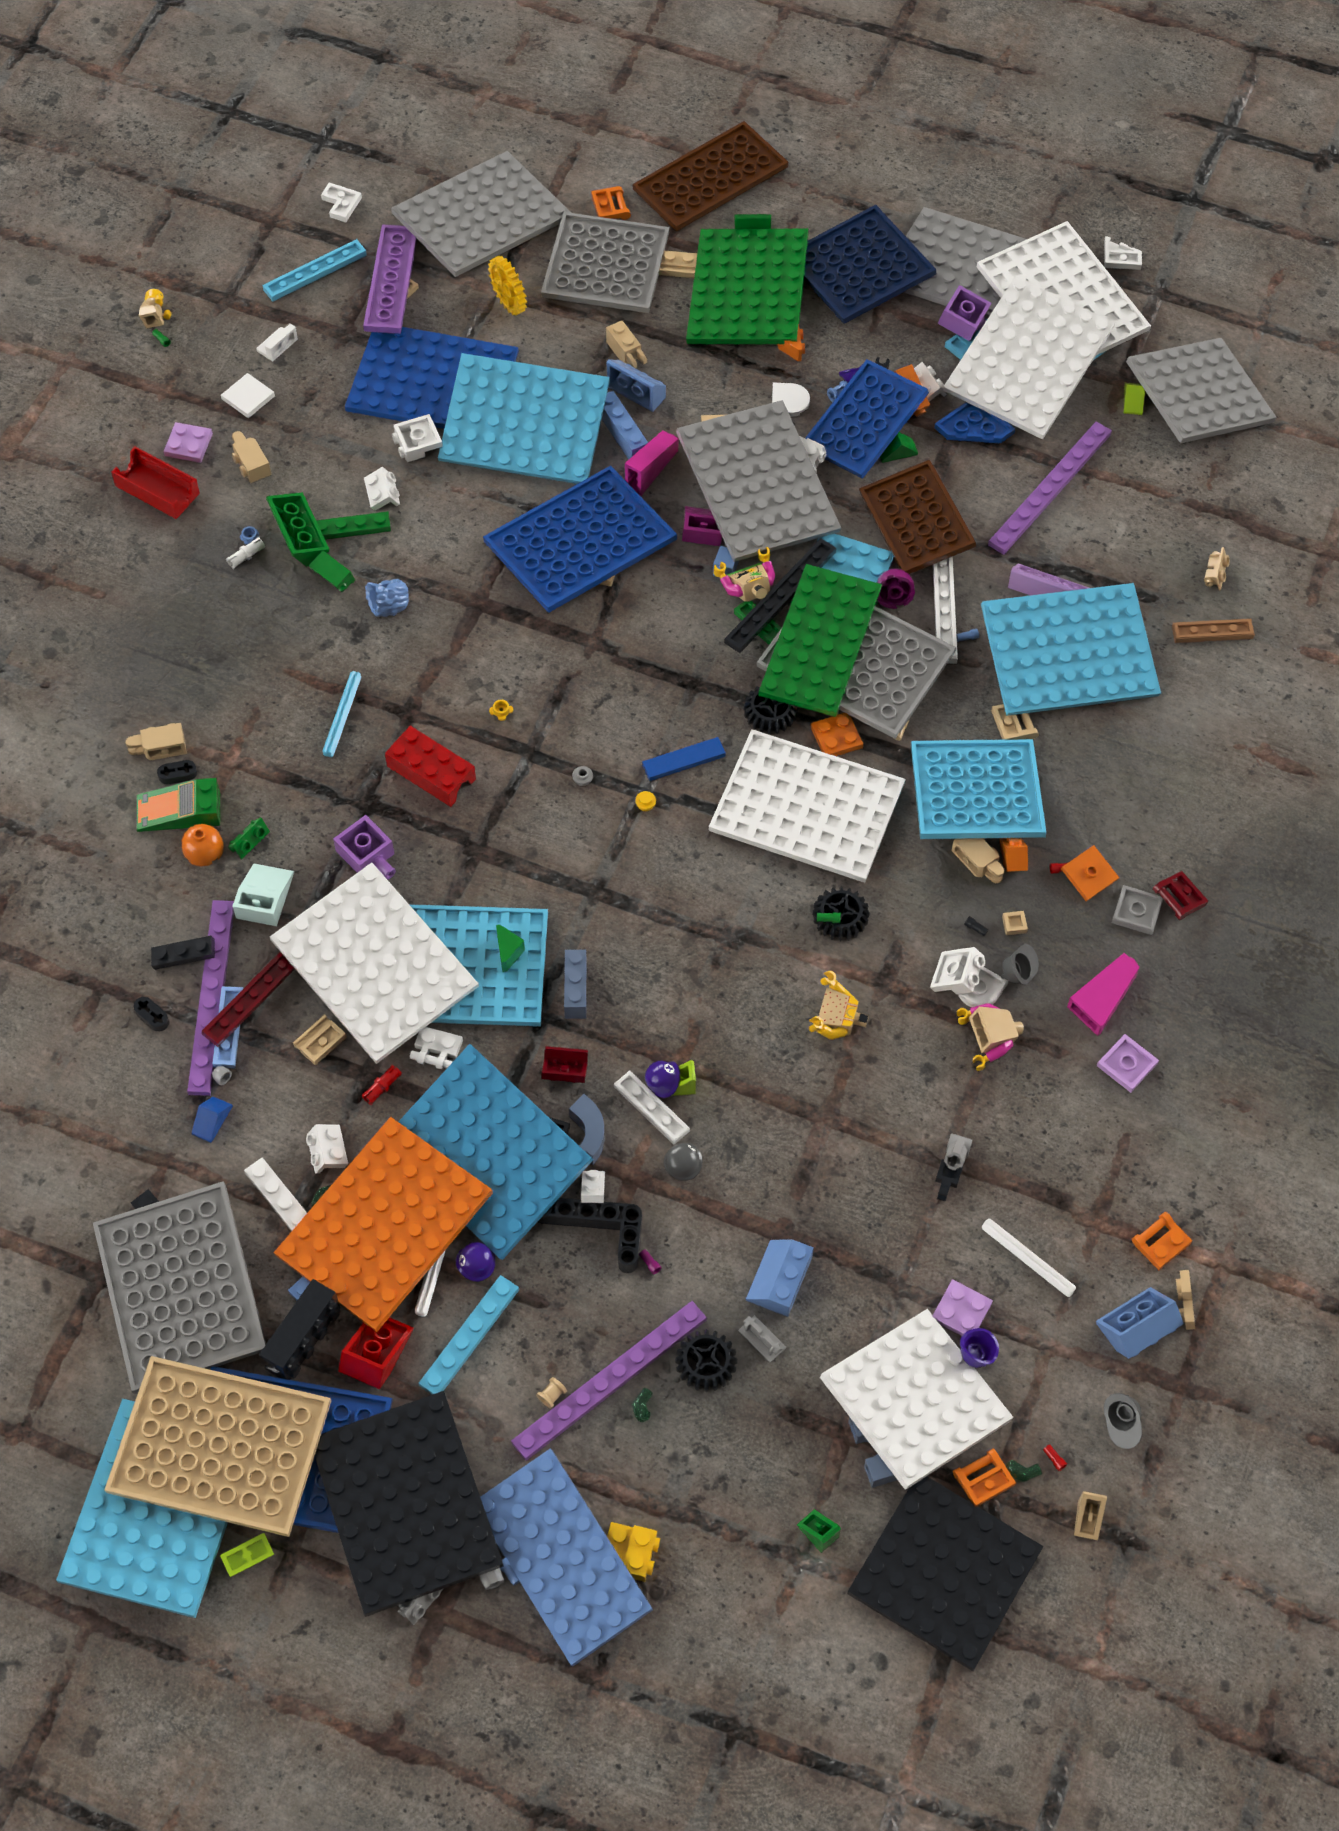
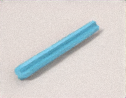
(341, 714)

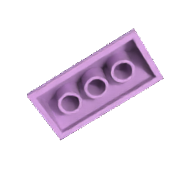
(1037, 582)

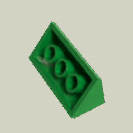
(298, 526)

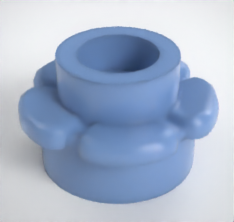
(249, 534)

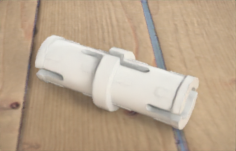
(245, 552)

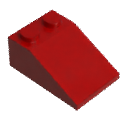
(373, 1354)

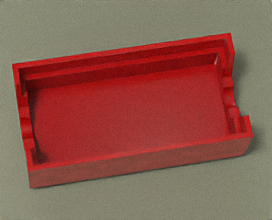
(156, 483)
(429, 765)

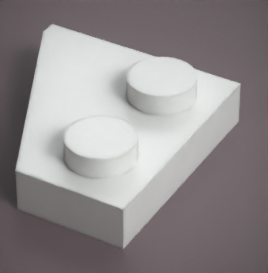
(1121, 256)

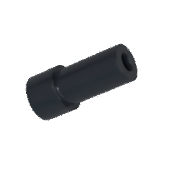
(971, 923)

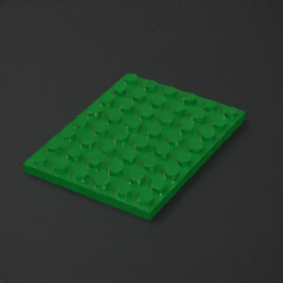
(747, 286)

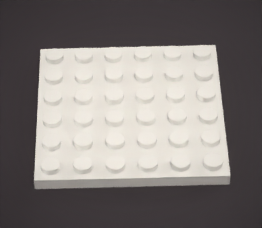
(916, 1398)

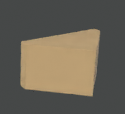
(1089, 1515)

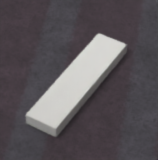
(651, 1107)

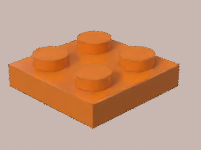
(837, 735)

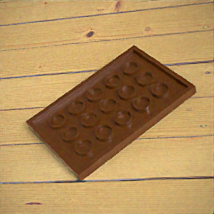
(917, 517)

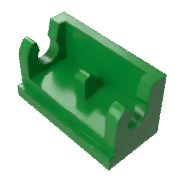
(332, 571)

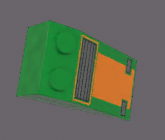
(179, 806)

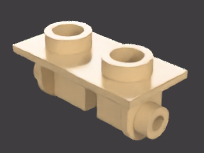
(1216, 569)

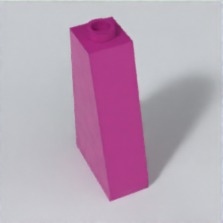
(650, 461)
(1102, 995)

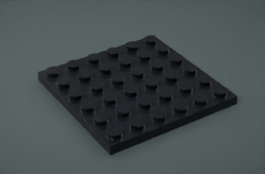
(945, 1571)

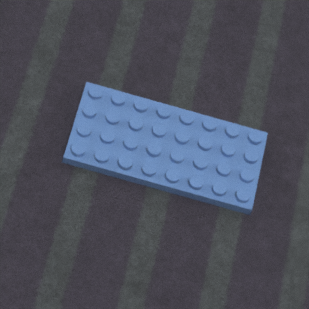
(563, 1557)

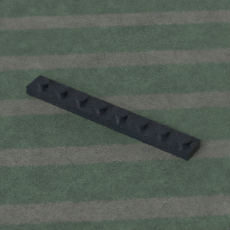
(777, 598)

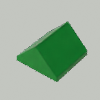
(752, 221)

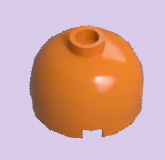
(202, 845)

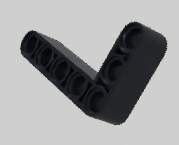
(598, 1221)

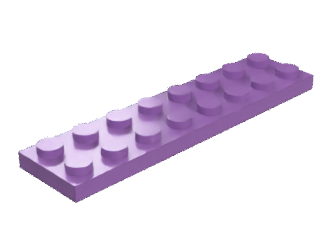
(390, 280)

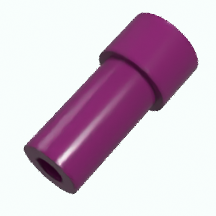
(652, 1265)

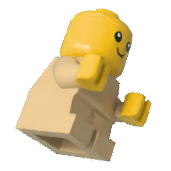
(151, 310)

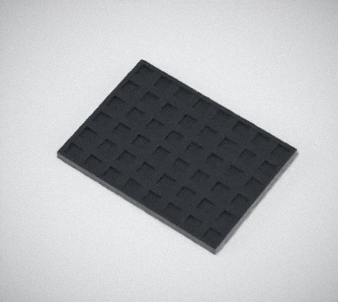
(405, 1503)

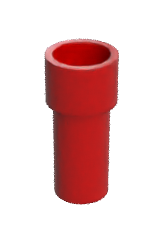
(1056, 868)
(1058, 1461)

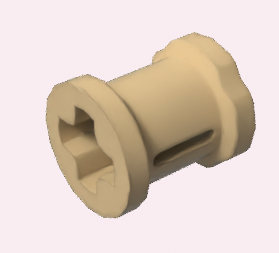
(551, 1392)

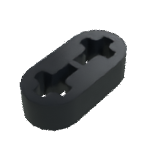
(177, 772)
(148, 1017)

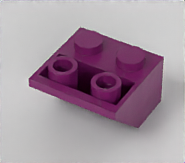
(700, 527)

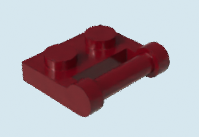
(1185, 892)

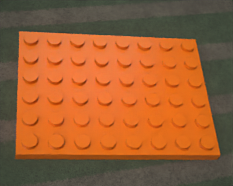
(383, 1223)

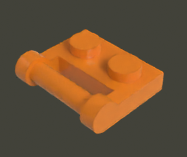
(604, 204)
(1167, 1246)
(988, 1484)

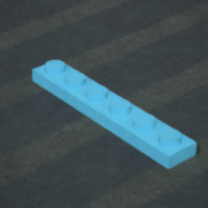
(314, 270)
(469, 1336)

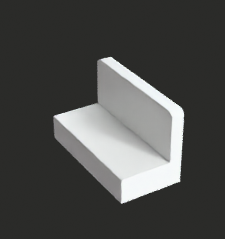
(278, 342)

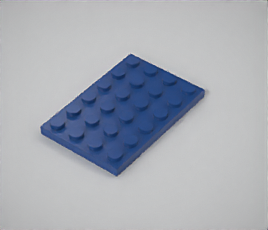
(866, 417)

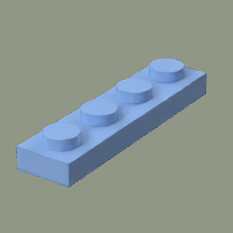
(226, 1053)

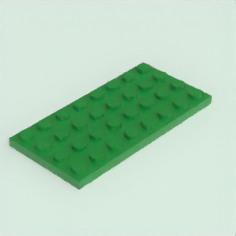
(820, 640)

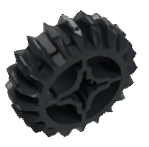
(765, 714)
(850, 922)
(692, 1348)

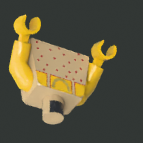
(837, 1011)

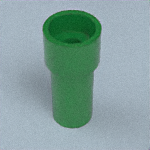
(164, 340)
(829, 917)

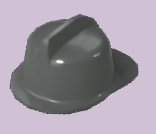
(1020, 965)
(1123, 1420)

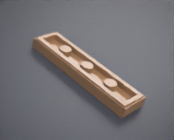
(1213, 630)

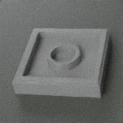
(1137, 910)

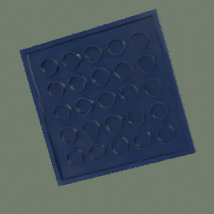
(863, 264)

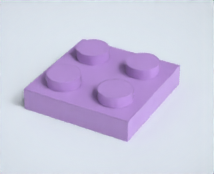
(188, 442)
(1127, 1063)
(961, 1308)

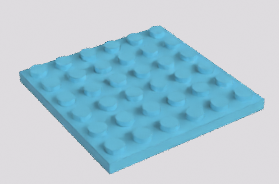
(977, 789)

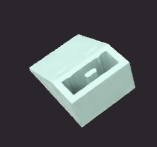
(262, 894)

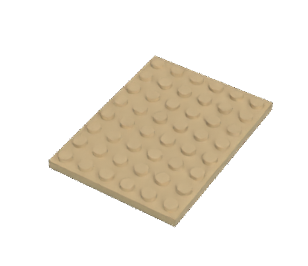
(219, 1446)

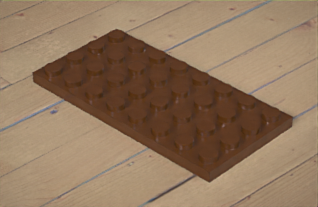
(710, 176)

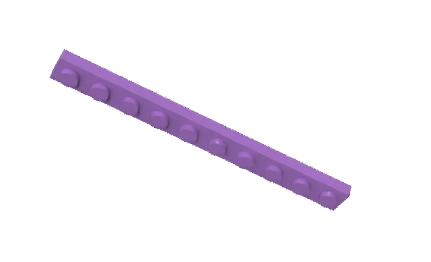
(1049, 488)
(212, 981)
(608, 1380)

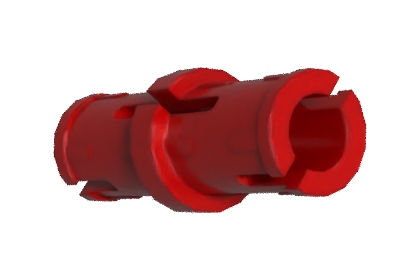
(381, 1084)

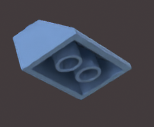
(635, 384)
(780, 1275)
(1140, 1322)

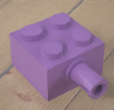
(964, 313)
(365, 844)

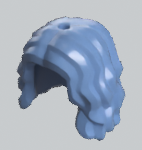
(387, 597)

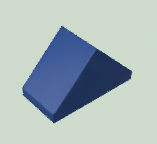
(210, 1118)

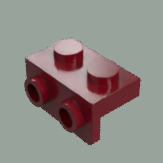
(565, 1064)

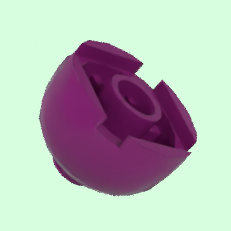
(896, 588)

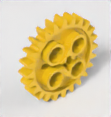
(507, 285)

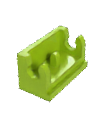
(247, 1554)

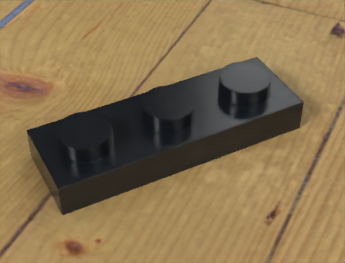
(182, 952)

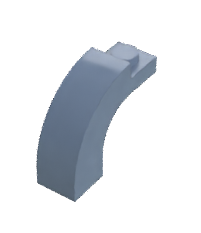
(589, 1118)

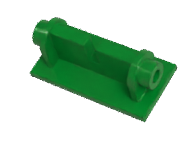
(250, 838)

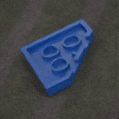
(975, 425)

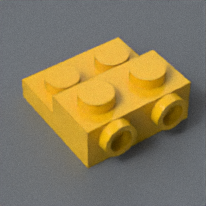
(635, 1548)

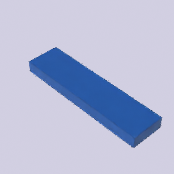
(683, 759)

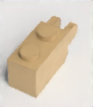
(624, 344)
(250, 457)
(158, 742)
(979, 858)

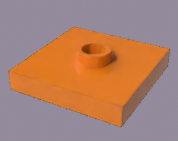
(1090, 873)

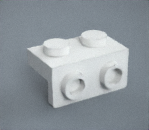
(927, 380)
(381, 488)
(326, 1147)

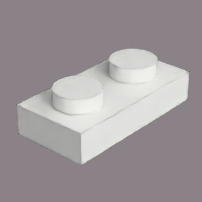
(593, 1186)

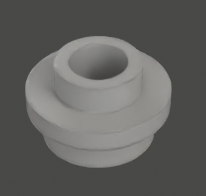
(582, 780)

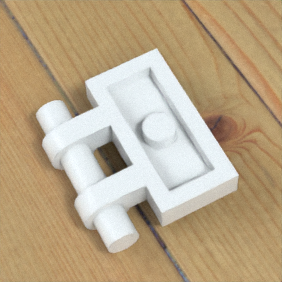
(439, 1043)

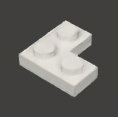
(344, 201)

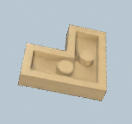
(1185, 1294)

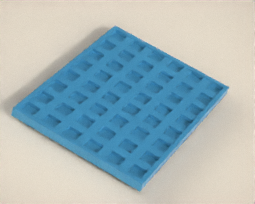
(502, 1141)

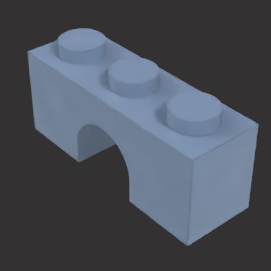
(575, 984)
(876, 1469)

